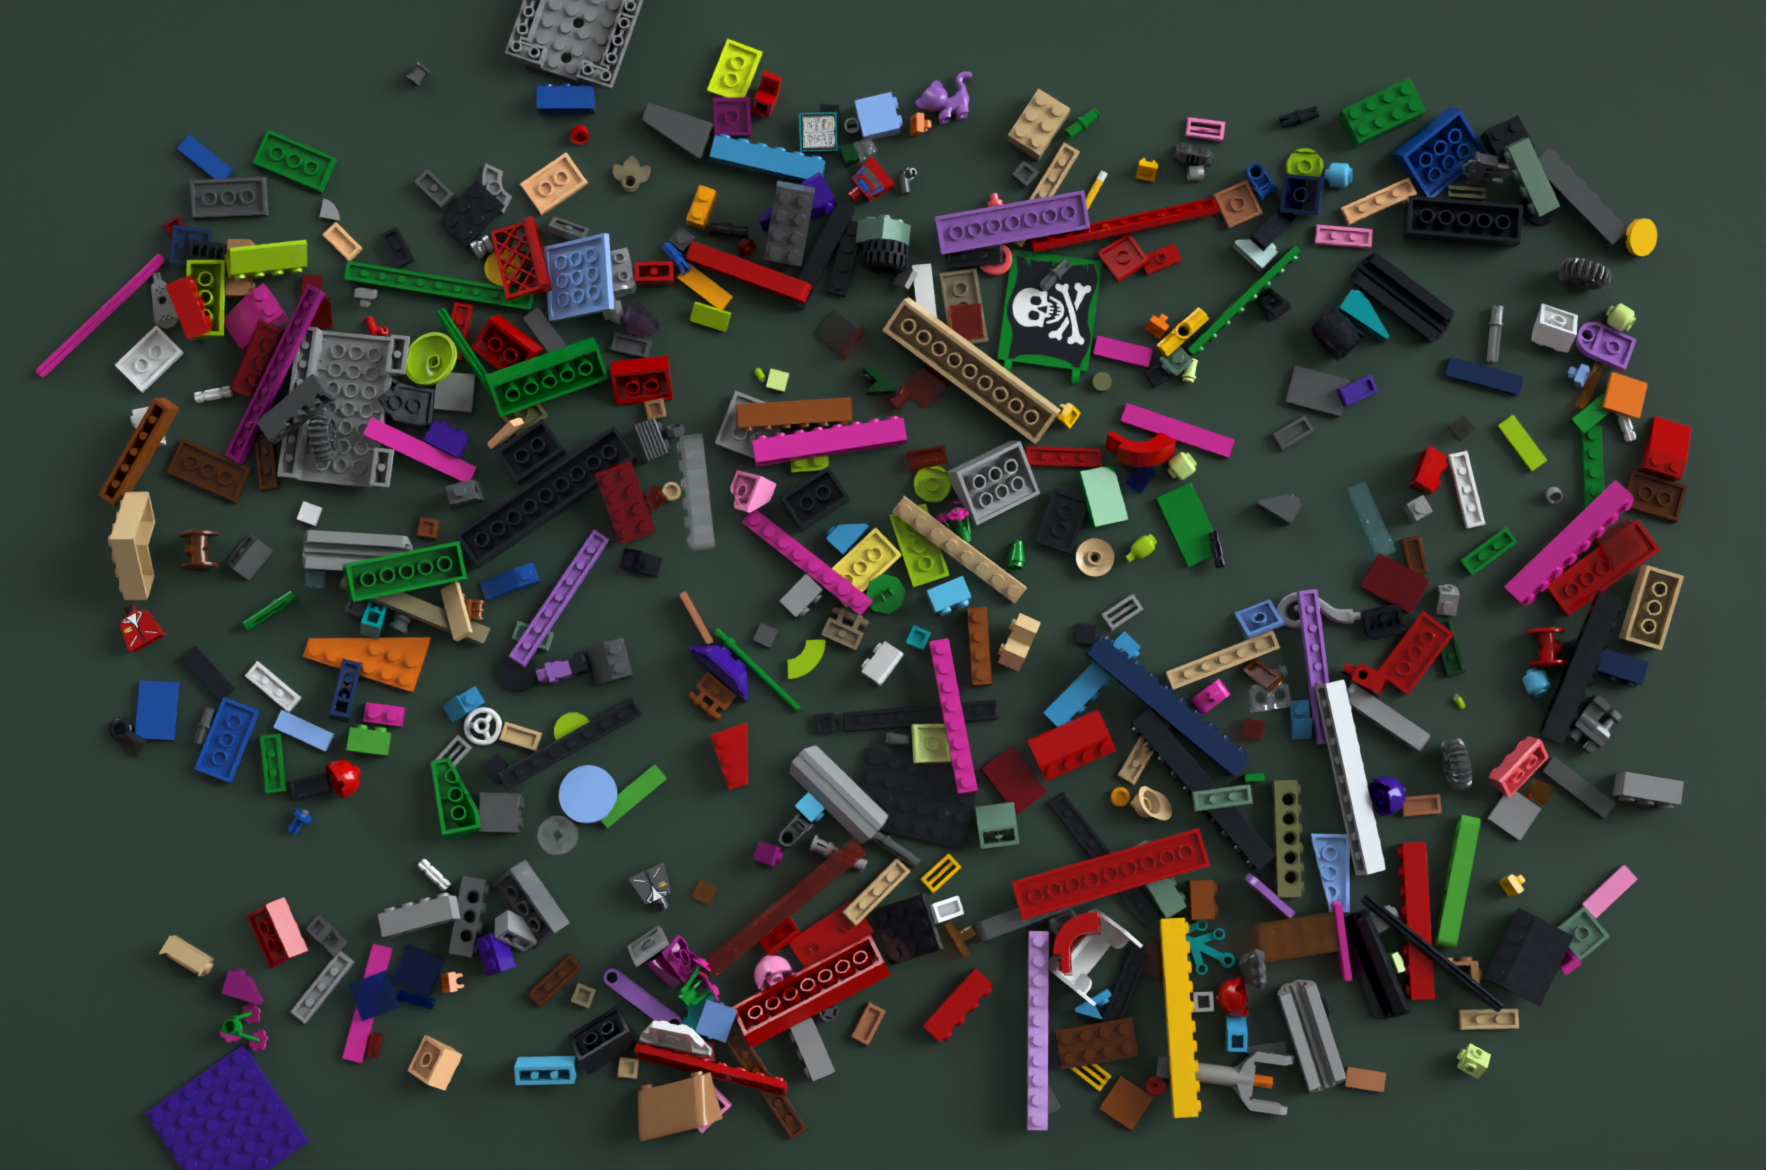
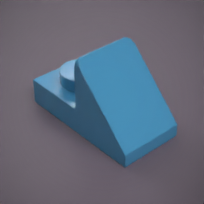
(463, 704)
(1300, 720)
(1086, 1008)

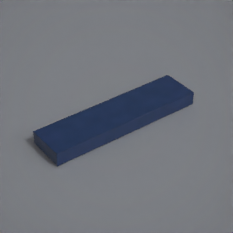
(1483, 376)

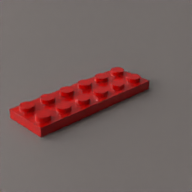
(1593, 573)

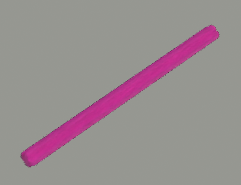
(106, 310)

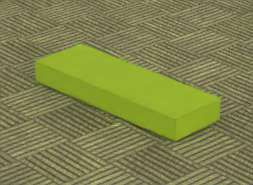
(1521, 443)

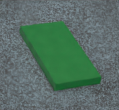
(294, 161)
(1187, 523)

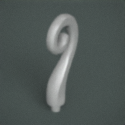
(1341, 616)

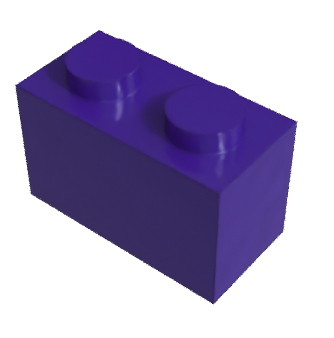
(447, 439)
(495, 954)

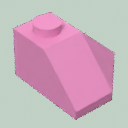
(751, 491)

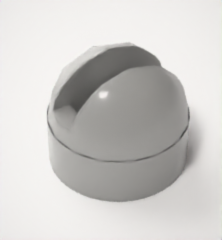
(852, 121)
(1554, 495)

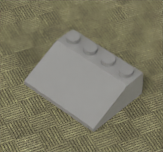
(994, 481)

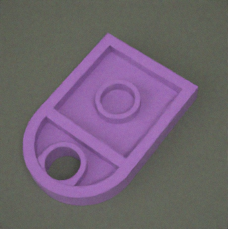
(1605, 345)
(1269, 896)

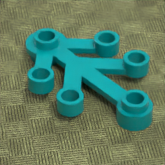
(1197, 944)

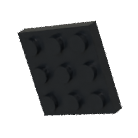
(908, 929)

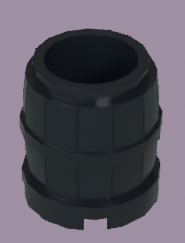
(1336, 333)

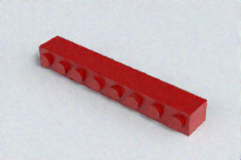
(1416, 915)

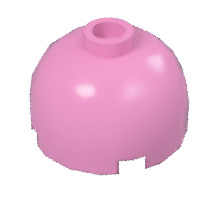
(771, 971)

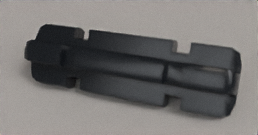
(1217, 549)

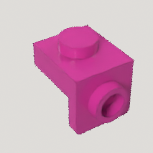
(1569, 962)

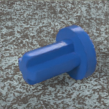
(302, 817)

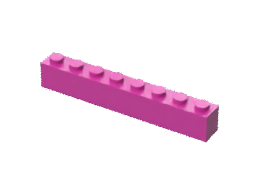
(829, 442)
(1569, 543)
(952, 717)

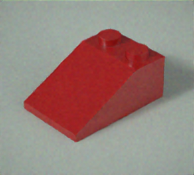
(1666, 449)

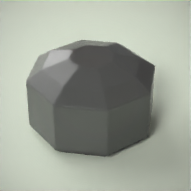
(674, 430)

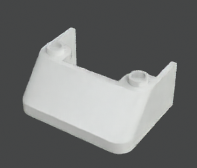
(1088, 952)

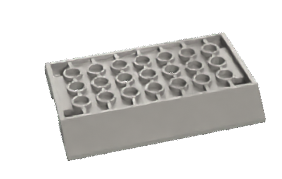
(547, 32)

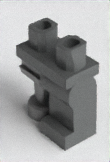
(1589, 727)

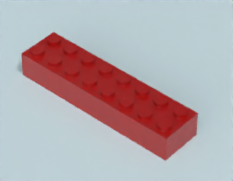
(811, 991)

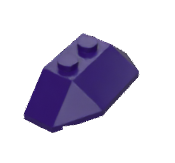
(724, 667)

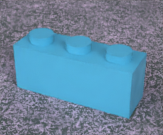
(545, 1070)

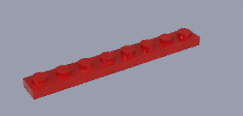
(718, 1071)

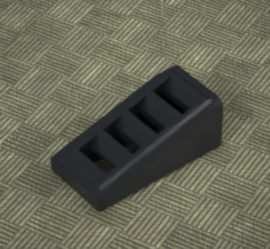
(223, 251)

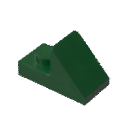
(881, 384)

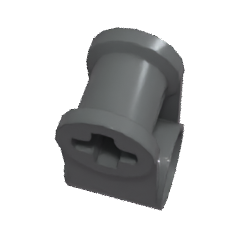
(795, 829)

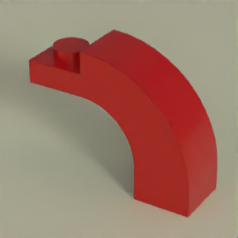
(1141, 453)
(1073, 930)

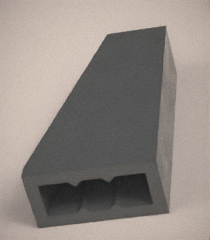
(679, 129)

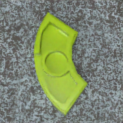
(807, 659)

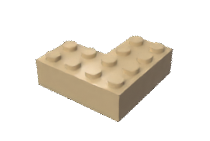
(130, 545)

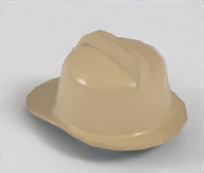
(1151, 804)

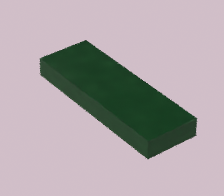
(1450, 655)

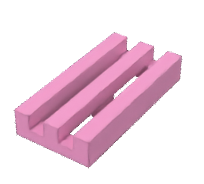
(1188, 134)

